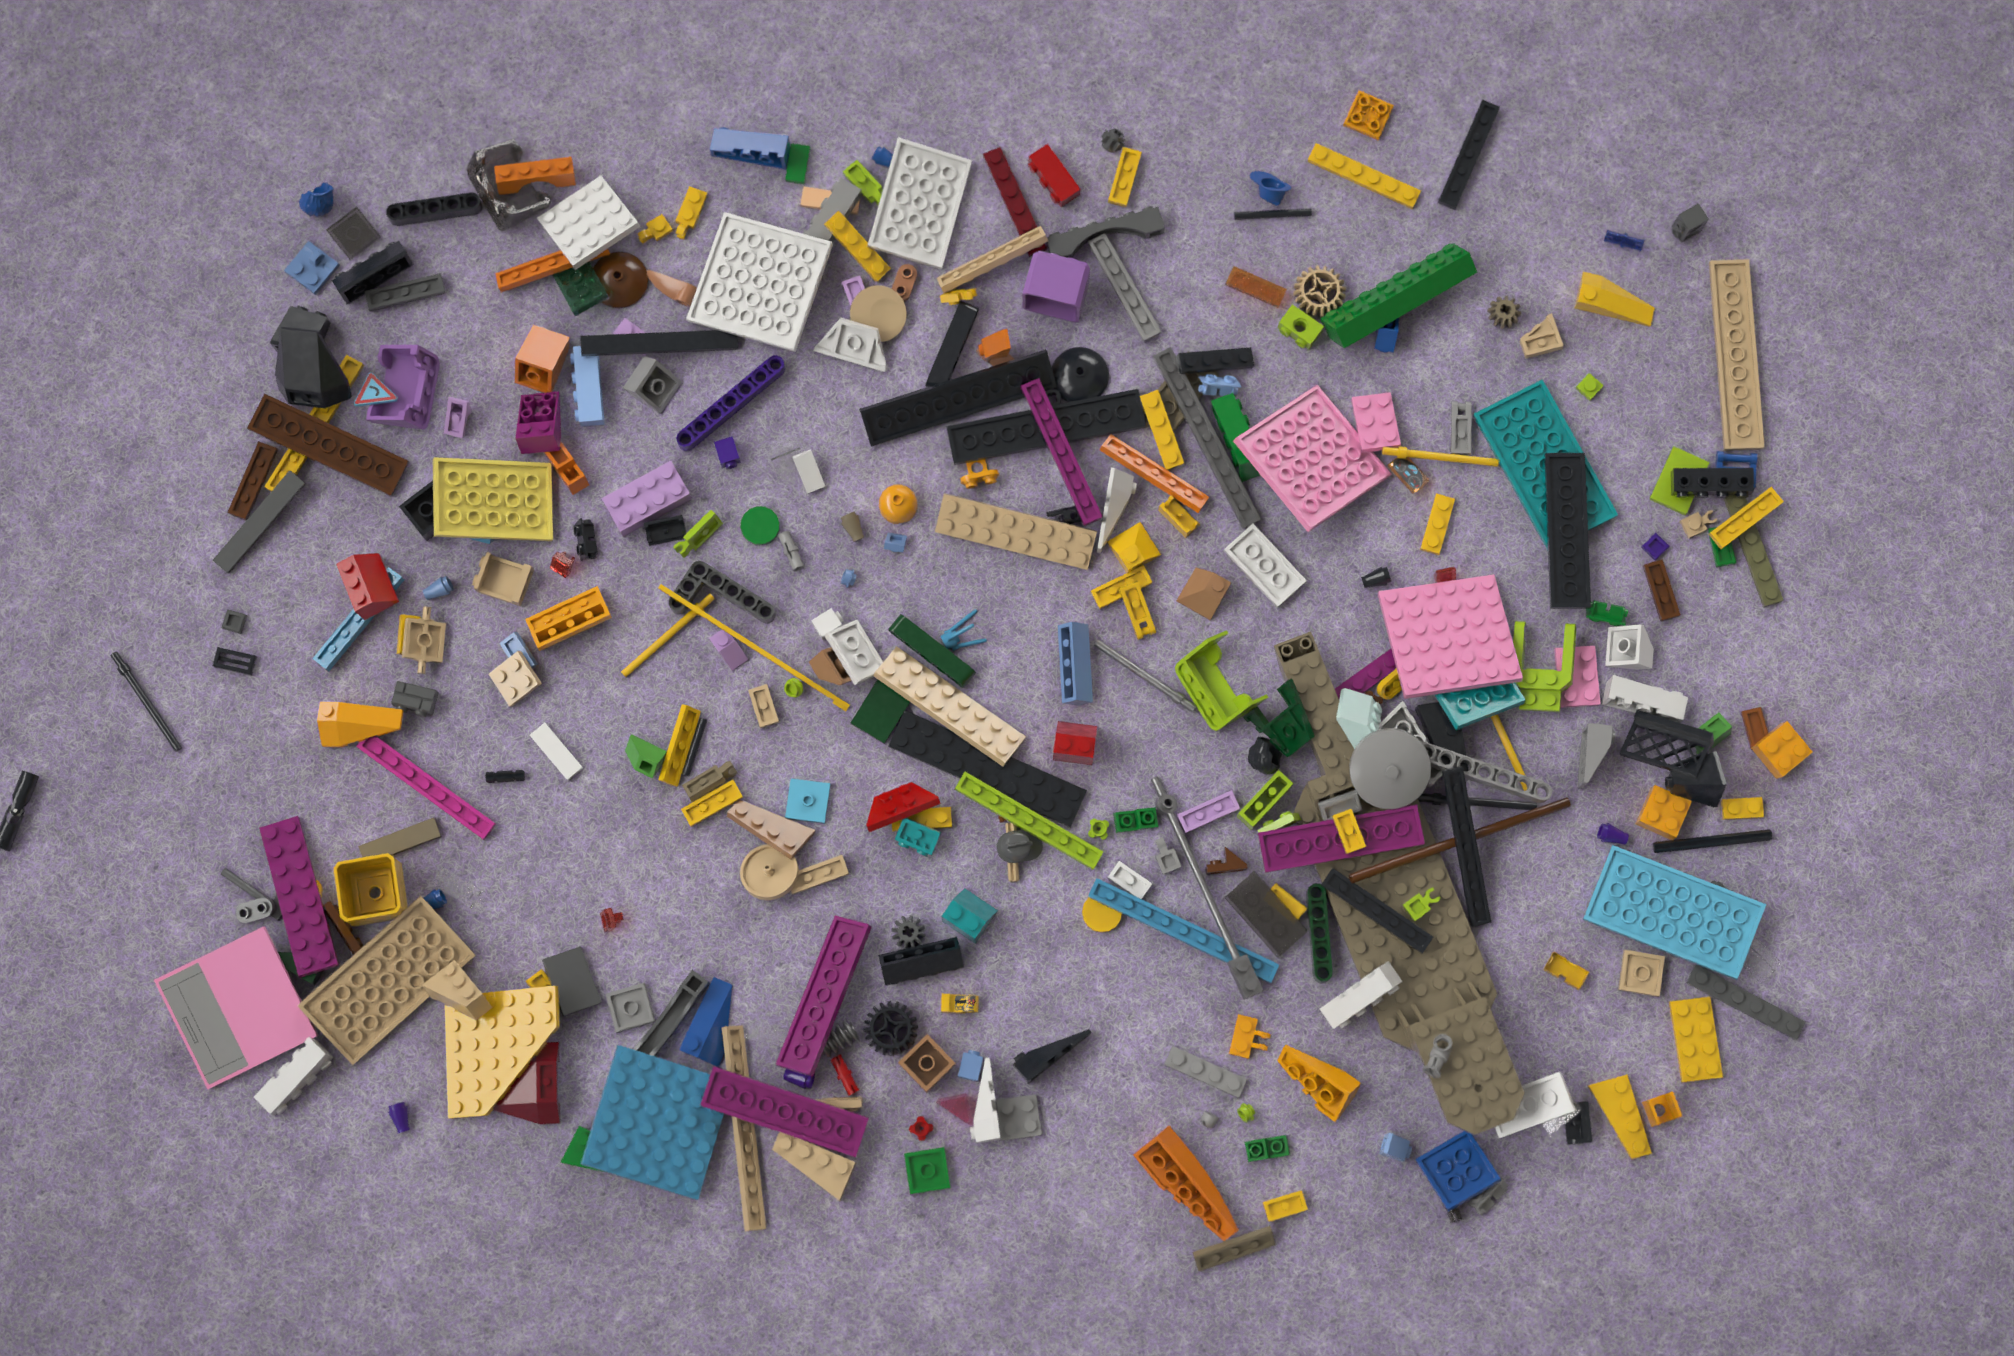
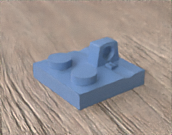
(311, 267)

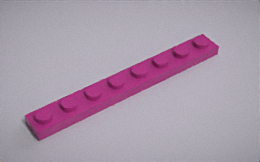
(427, 786)

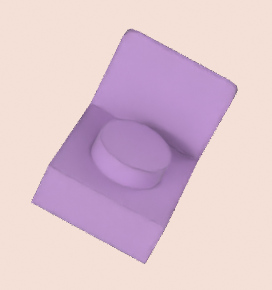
(456, 417)
(728, 649)

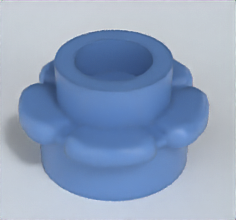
(848, 577)

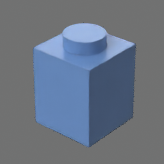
(970, 1065)

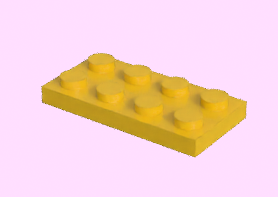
(1695, 1039)

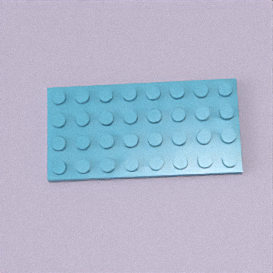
(1674, 912)

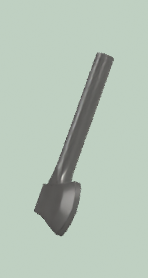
(251, 890)

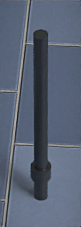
(125, 670)
(1438, 798)

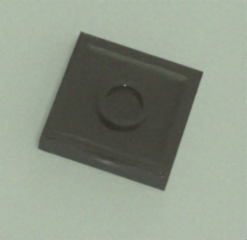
(353, 233)

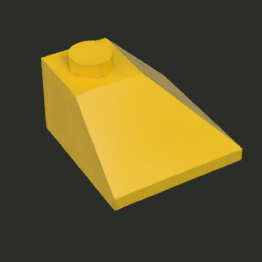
(1133, 547)

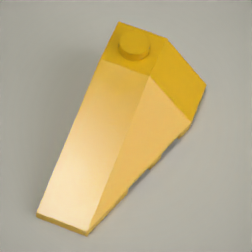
(1606, 298)

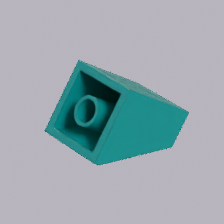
(968, 915)

